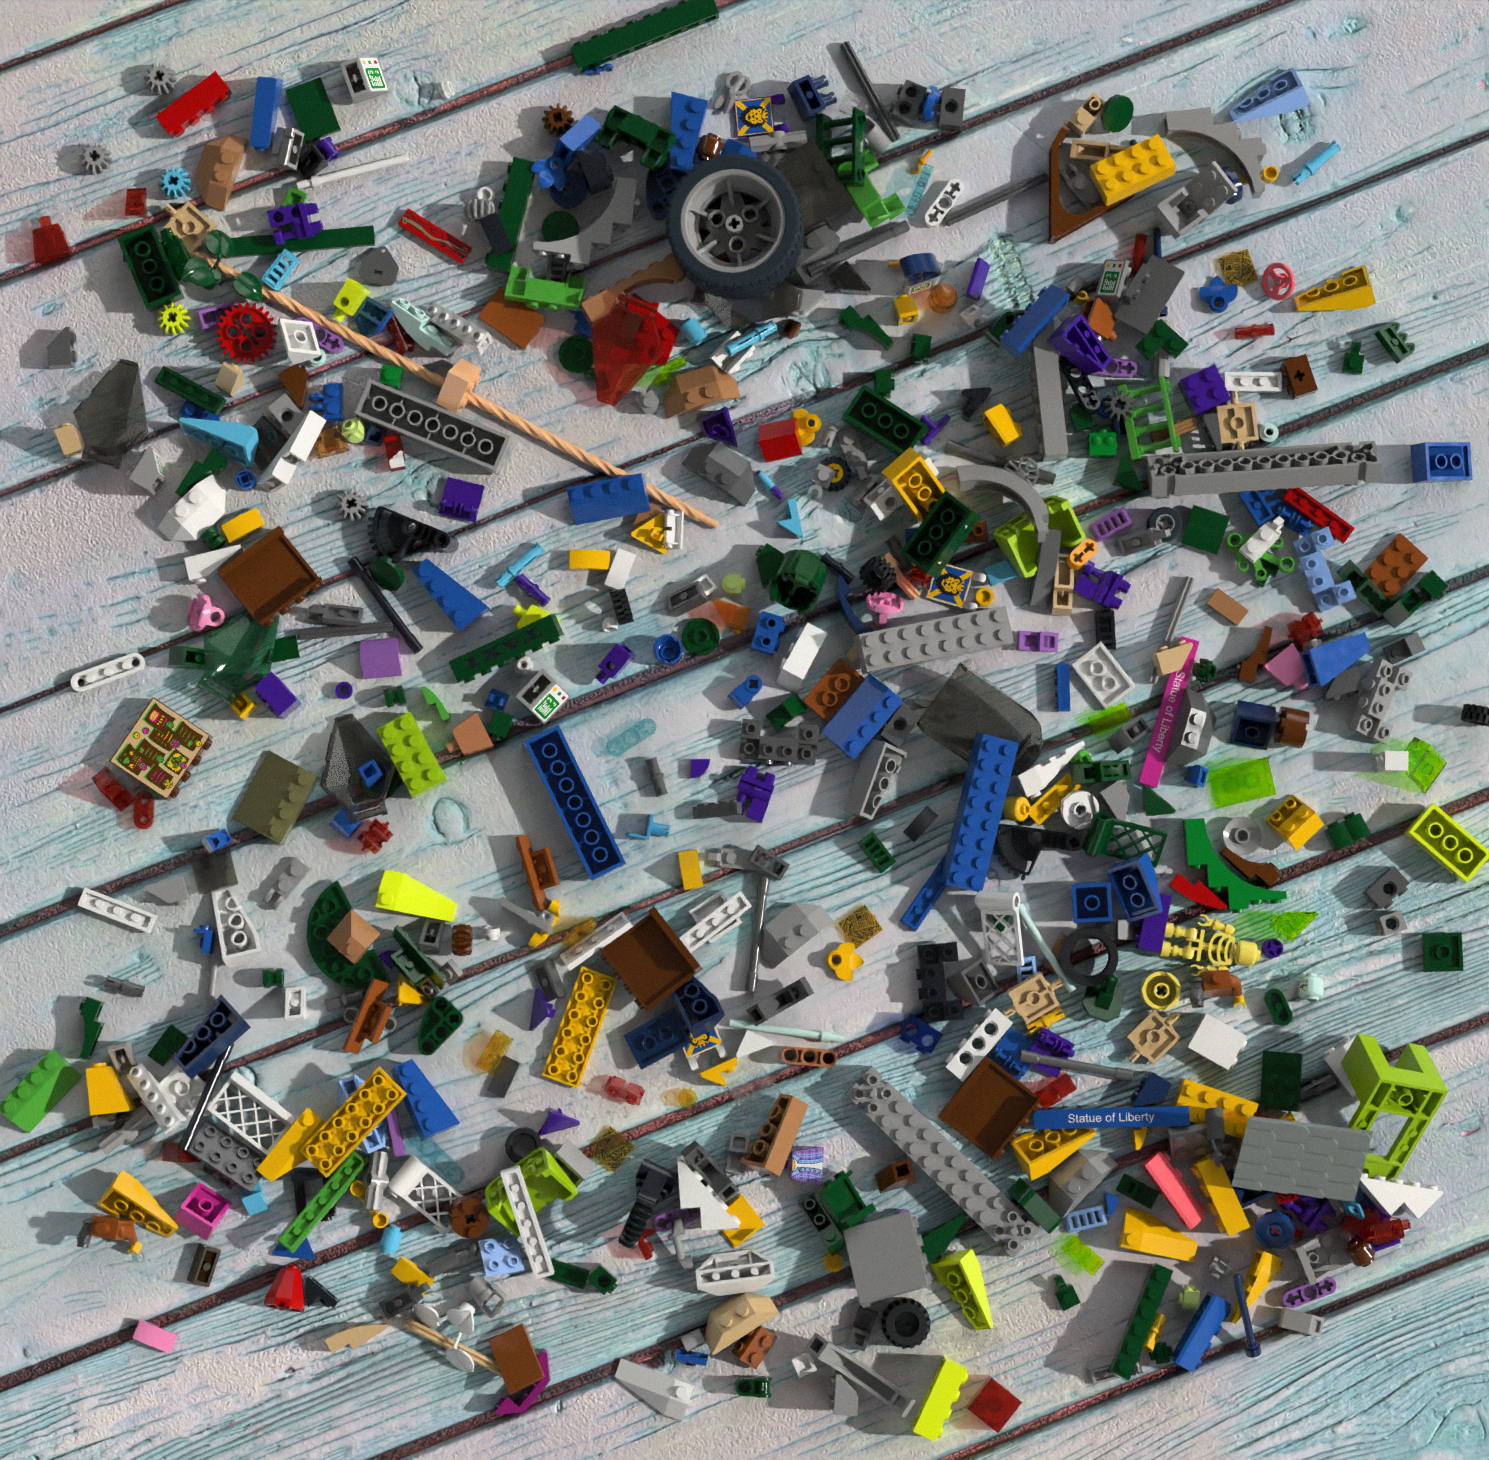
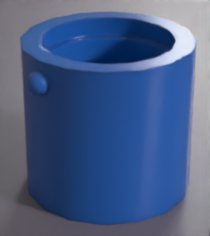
(342, 825)

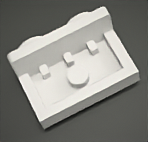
(731, 364)

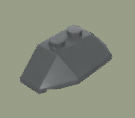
(816, 247)
(723, 470)
(1191, 730)

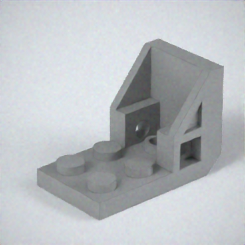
(1195, 201)
(1321, 1254)

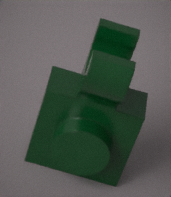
(1353, 361)
(1271, 570)
(1066, 1294)

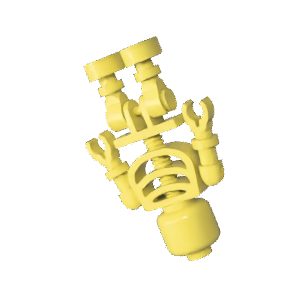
(1243, 953)

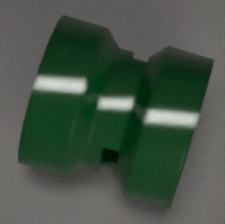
(213, 539)
(398, 693)
(273, 978)

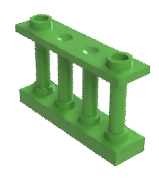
(1134, 431)

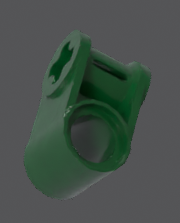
(999, 327)
(755, 1386)

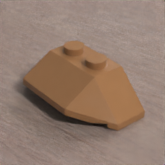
(219, 170)
(699, 390)

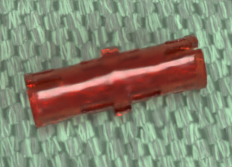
(1138, 252)
(1254, 331)

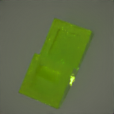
(664, 375)
(1110, 718)
(1083, 1255)

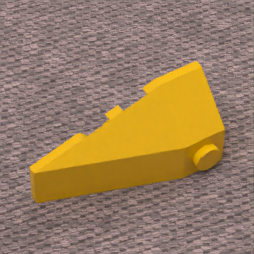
(1045, 1150)
(1260, 1274)

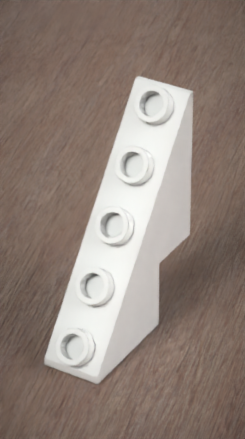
(459, 328)
(292, 453)
(156, 1099)
(1392, 1194)
(695, 1196)

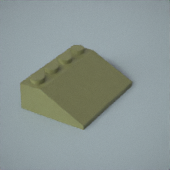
(275, 797)

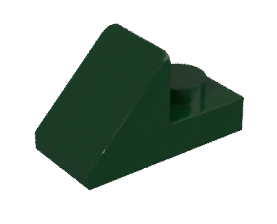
(786, 712)

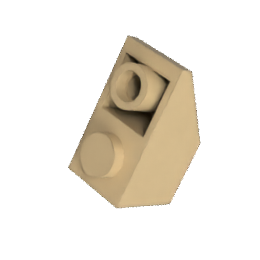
(1086, 115)
(229, 378)
(69, 439)
(1171, 659)

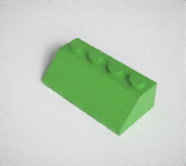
(40, 1091)

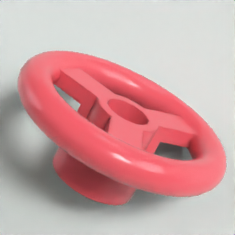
(1287, 280)

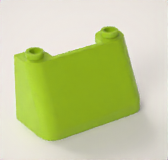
(1020, 541)
(544, 1183)

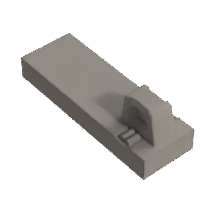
(543, 921)

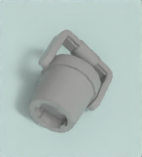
(876, 139)
(483, 1292)

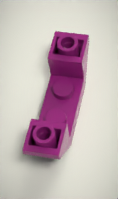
(509, 1405)

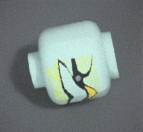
(1311, 988)

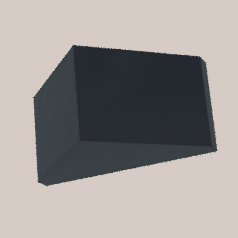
(311, 163)

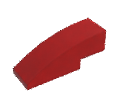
(1196, 893)

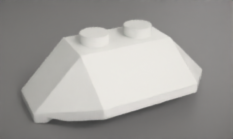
(195, 511)
(735, 1273)

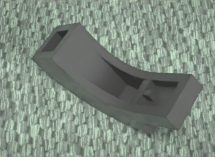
(779, 1001)
(710, 1171)

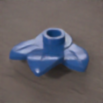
(549, 175)
(1218, 292)

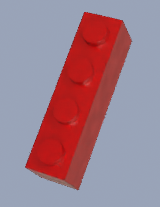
(194, 105)

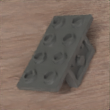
(1148, 294)
(226, 1158)

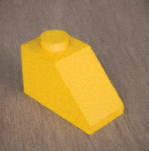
(905, 310)

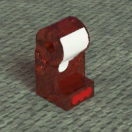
(395, 452)

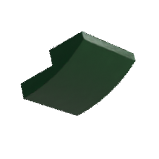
(1205, 529)

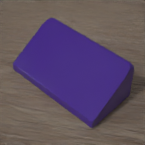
(978, 279)

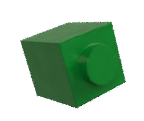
(391, 376)

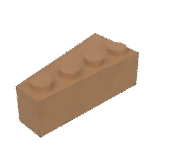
(776, 1136)

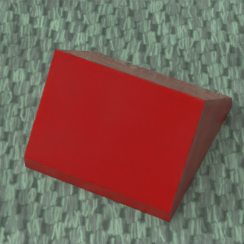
(780, 440)

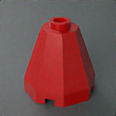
(287, 1291)

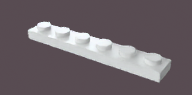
(527, 1222)

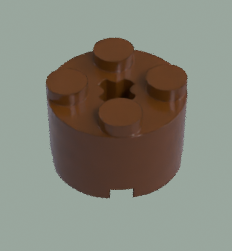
(1291, 727)
(465, 1206)

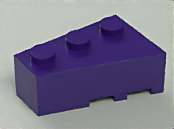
(1080, 345)

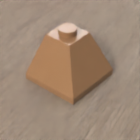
(353, 936)

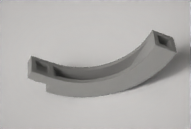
(1009, 485)
(860, 1373)

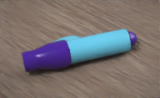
(769, 486)

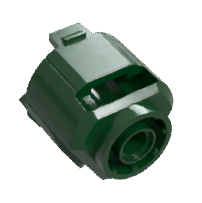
(803, 583)

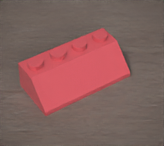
(1173, 1189)

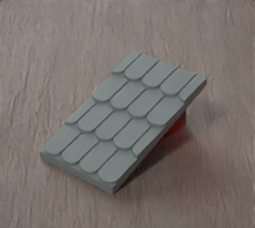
(1301, 1158)

